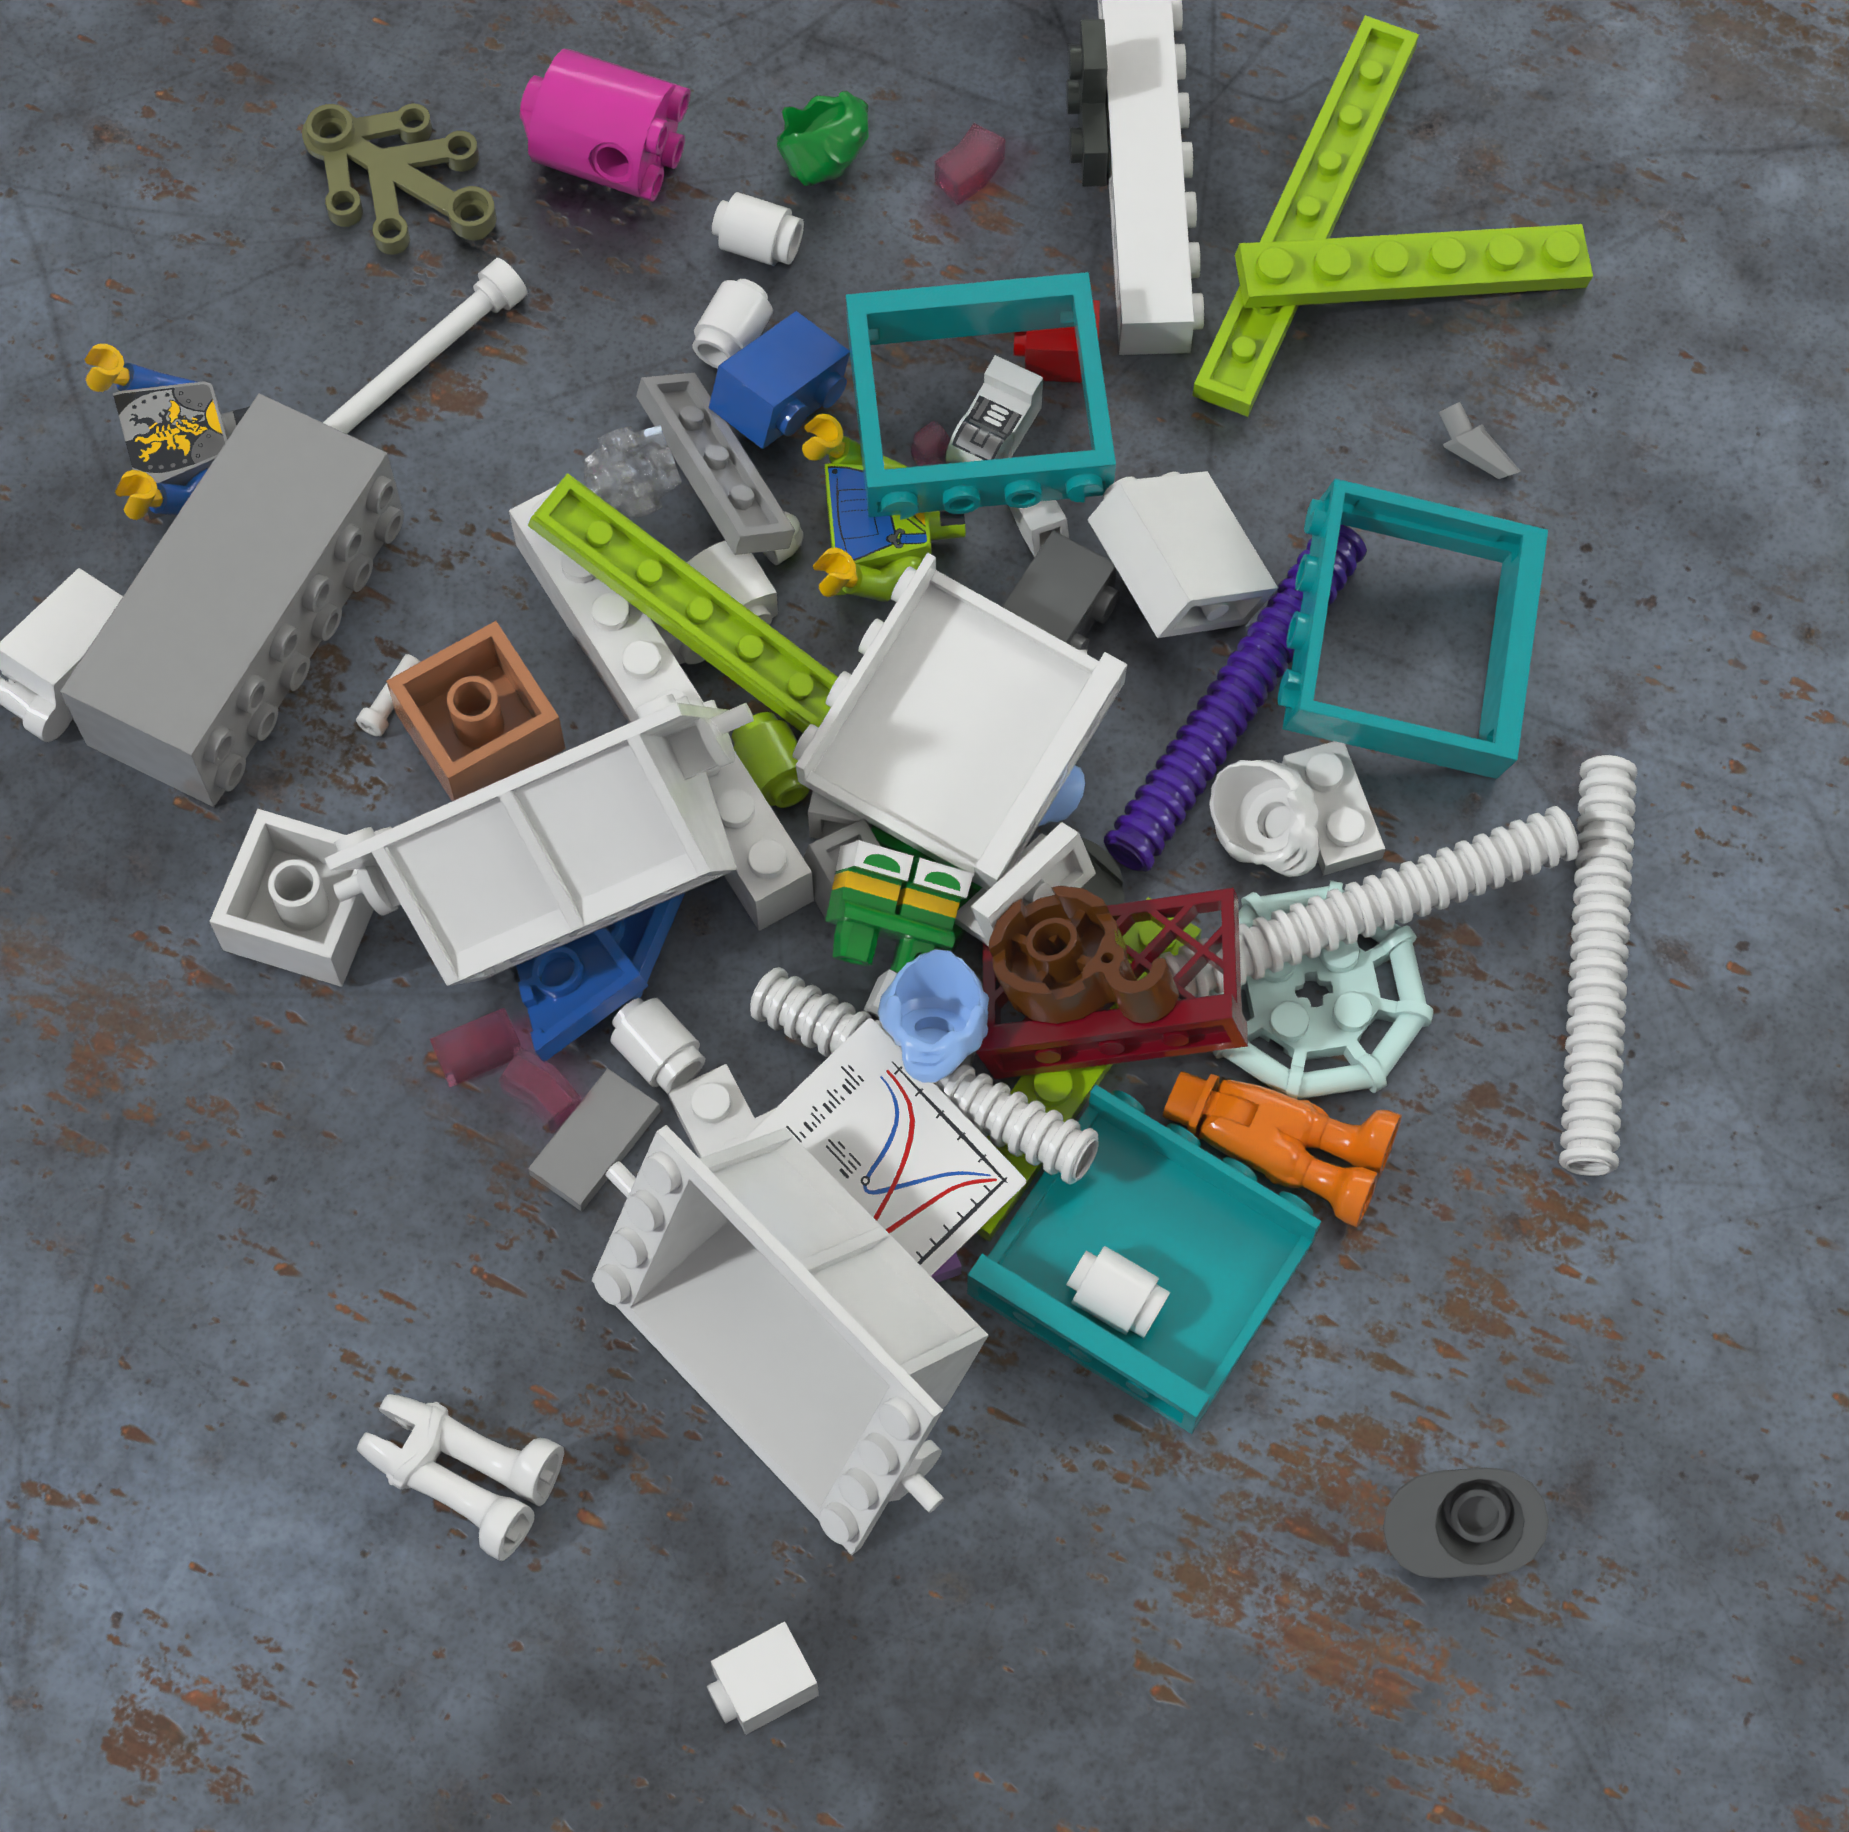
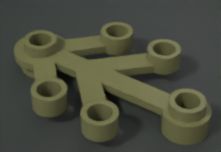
(396, 168)

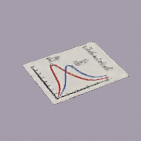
(897, 1147)

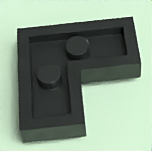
(1087, 98)

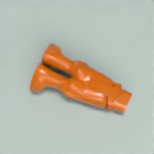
(1272, 1137)

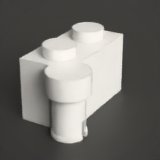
(47, 649)

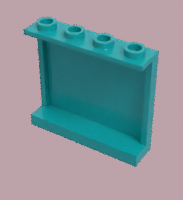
(1177, 1213)

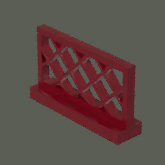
(1107, 1035)

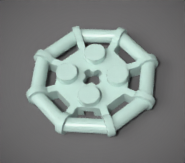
(1344, 1013)

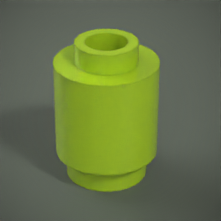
(767, 754)

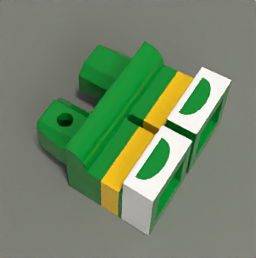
(895, 899)

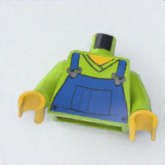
(865, 551)

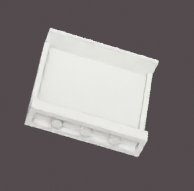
(956, 725)

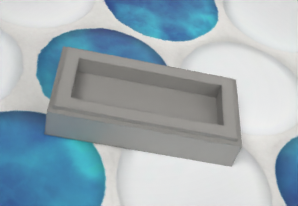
(594, 1139)

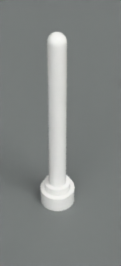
(496, 289)

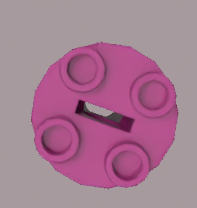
(604, 123)

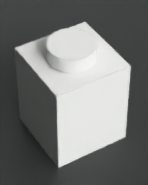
(762, 1679)

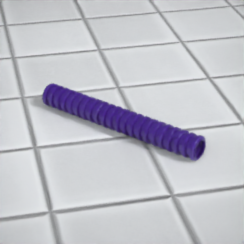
(1219, 718)

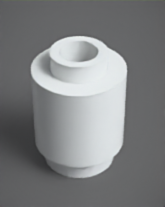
(757, 229)
(731, 321)
(656, 1044)
(1117, 1291)

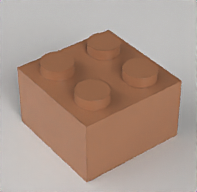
(476, 712)

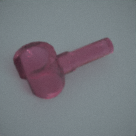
(929, 444)

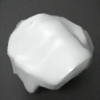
(1266, 816)

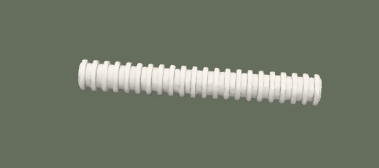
(1392, 897)
(1598, 966)

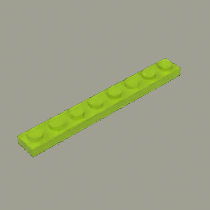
(1310, 205)

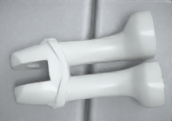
(500, 1518)

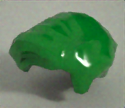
(823, 137)

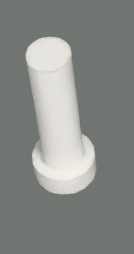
(374, 718)

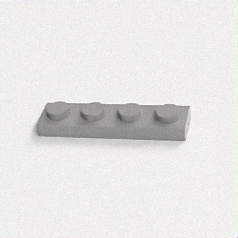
(715, 464)

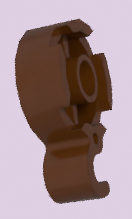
(1070, 959)

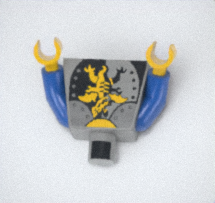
(168, 428)

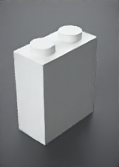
(1181, 553)

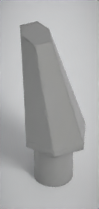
(1475, 444)

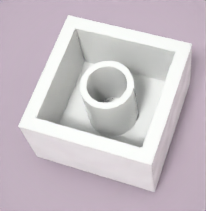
(284, 902)

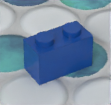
(780, 380)

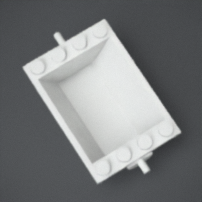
(556, 843)
(791, 1320)

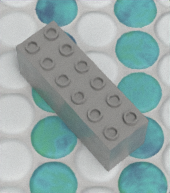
(235, 600)

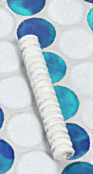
(989, 1107)

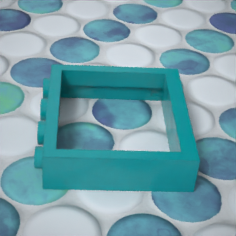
(976, 311)
(1522, 556)

